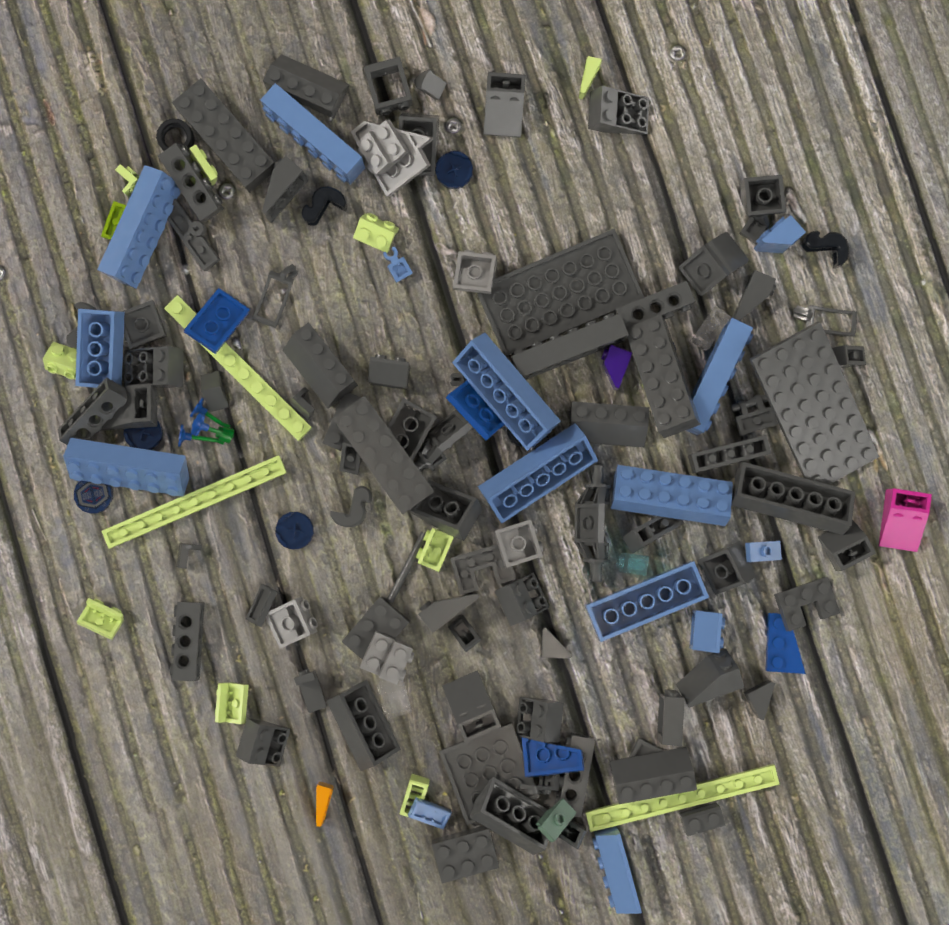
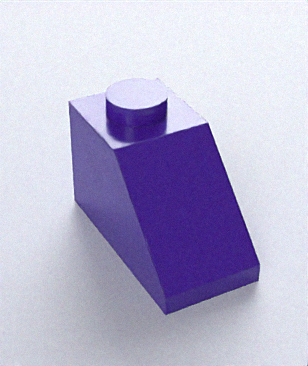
(615, 364)

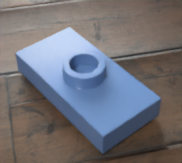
(763, 551)
(429, 813)

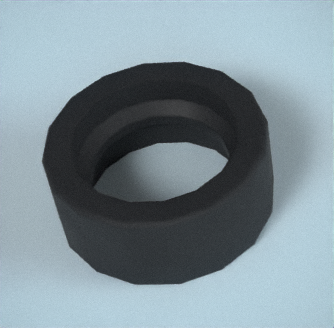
(170, 124)

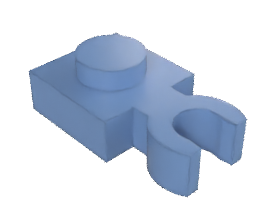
(398, 268)

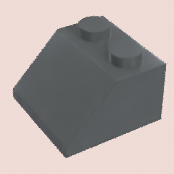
(763, 195)
(727, 568)

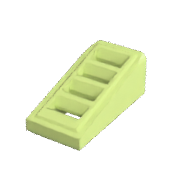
(591, 68)
(418, 784)

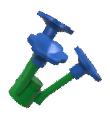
(223, 433)

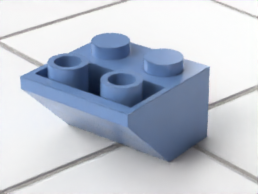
(781, 237)
(706, 631)

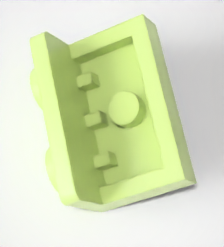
(207, 170)
(130, 176)
(375, 232)
(61, 360)
(435, 549)
(101, 618)
(231, 703)

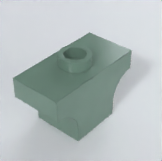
(555, 820)

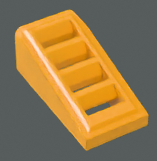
(323, 797)

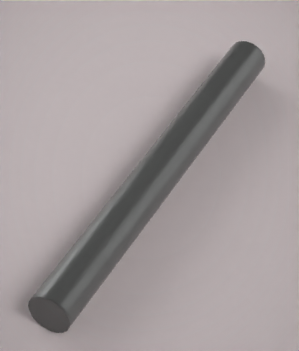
(406, 568)

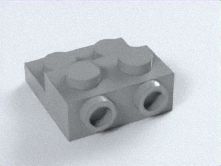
(382, 148)
(475, 272)
(518, 543)
(291, 622)
(387, 657)

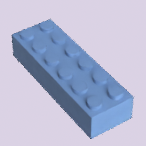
(313, 134)
(140, 227)
(719, 371)
(506, 391)
(126, 467)
(538, 473)
(672, 495)
(646, 601)

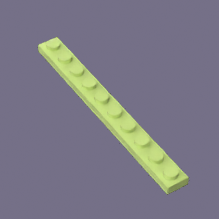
(246, 376)
(194, 502)
(706, 792)

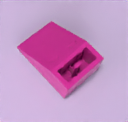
(904, 519)

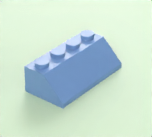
(99, 347)
(617, 871)

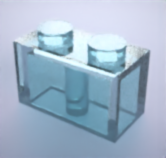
(633, 563)

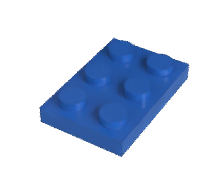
(217, 320)
(475, 410)

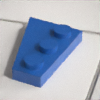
(781, 648)
(550, 759)

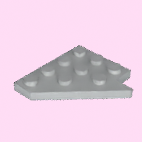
(405, 169)

